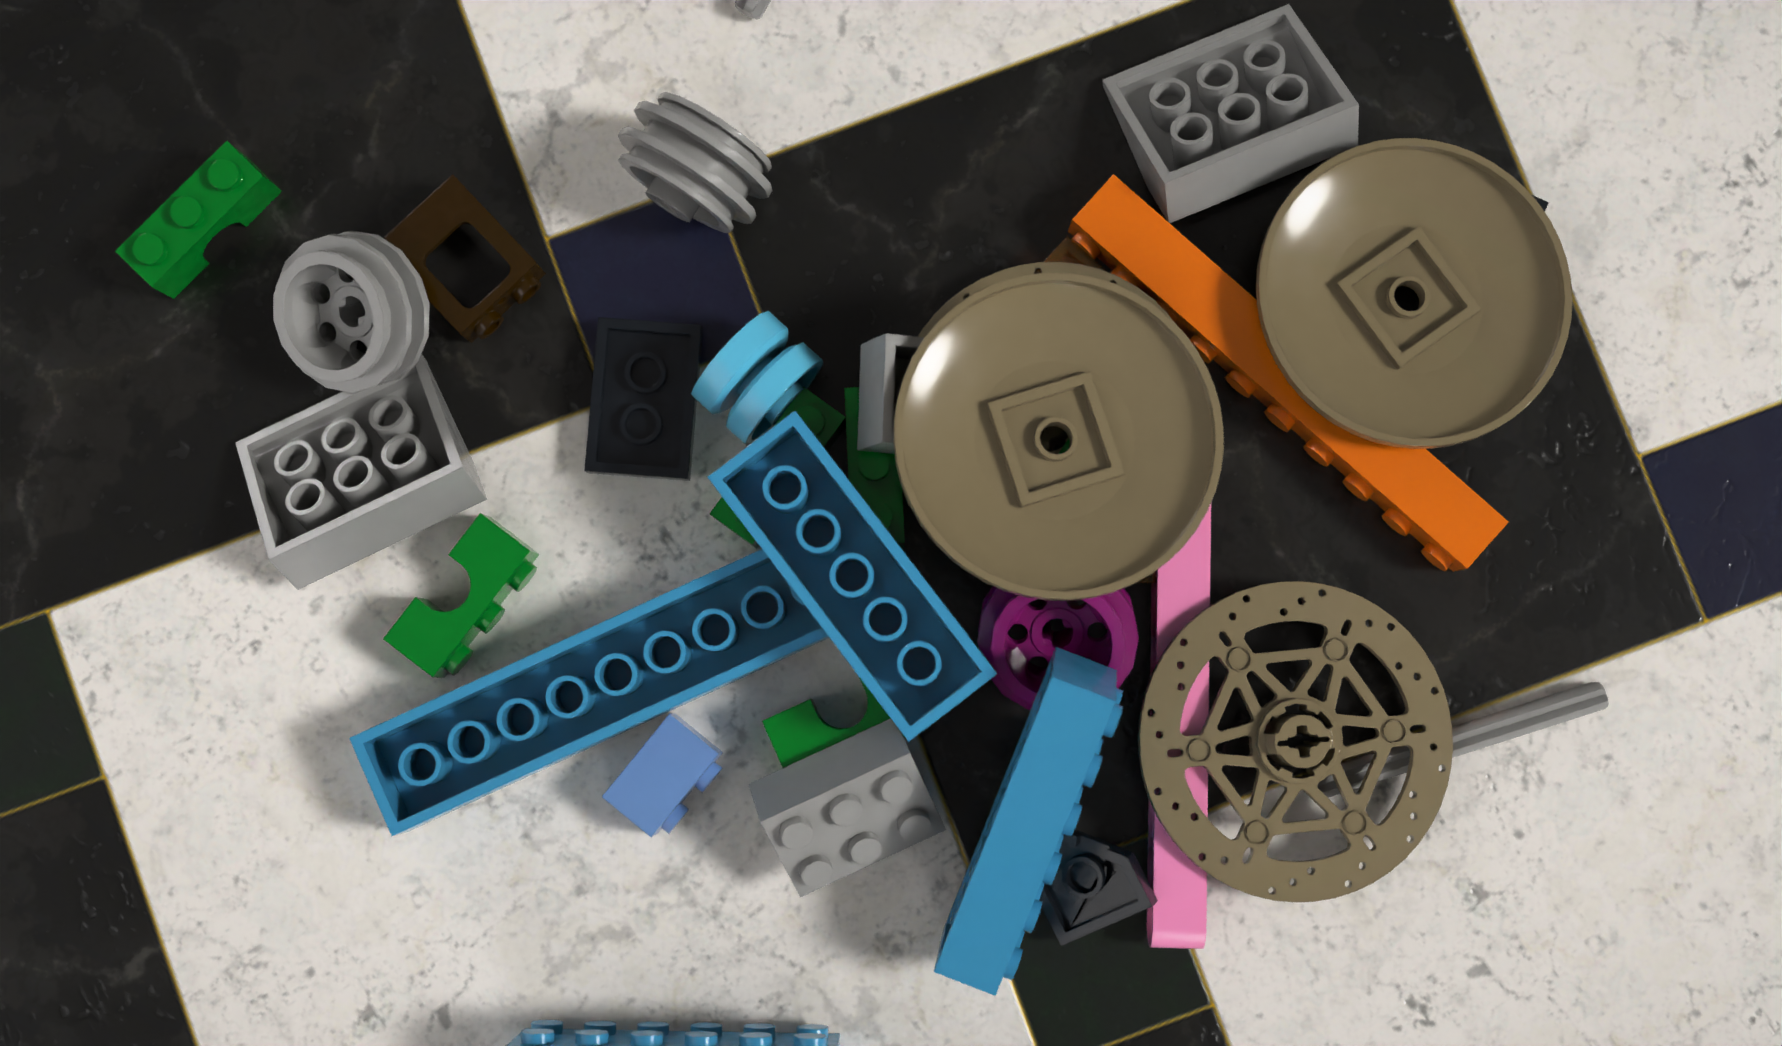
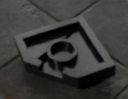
(1093, 887)

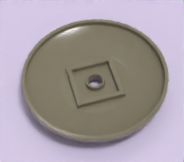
(1471, 250)
(1074, 359)

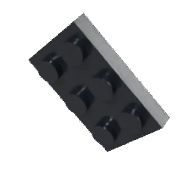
(643, 399)

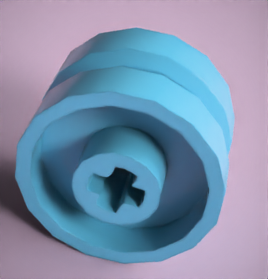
(756, 377)

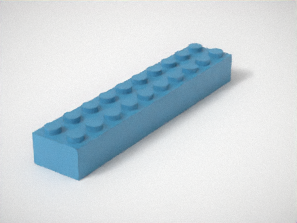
(583, 691)

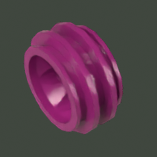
(1010, 657)

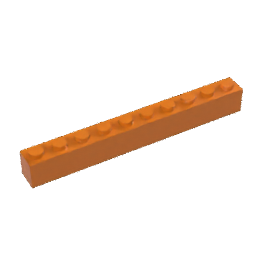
(1225, 327)

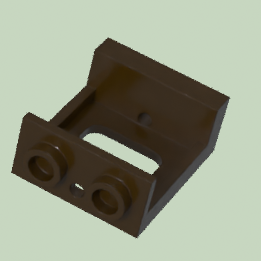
(432, 224)

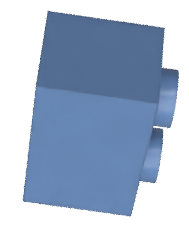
(664, 775)

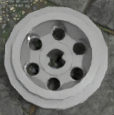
(694, 163)
(326, 313)

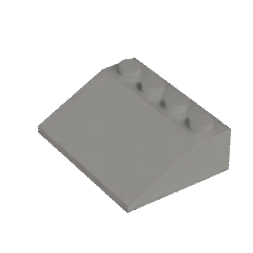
(1232, 112)
(357, 475)

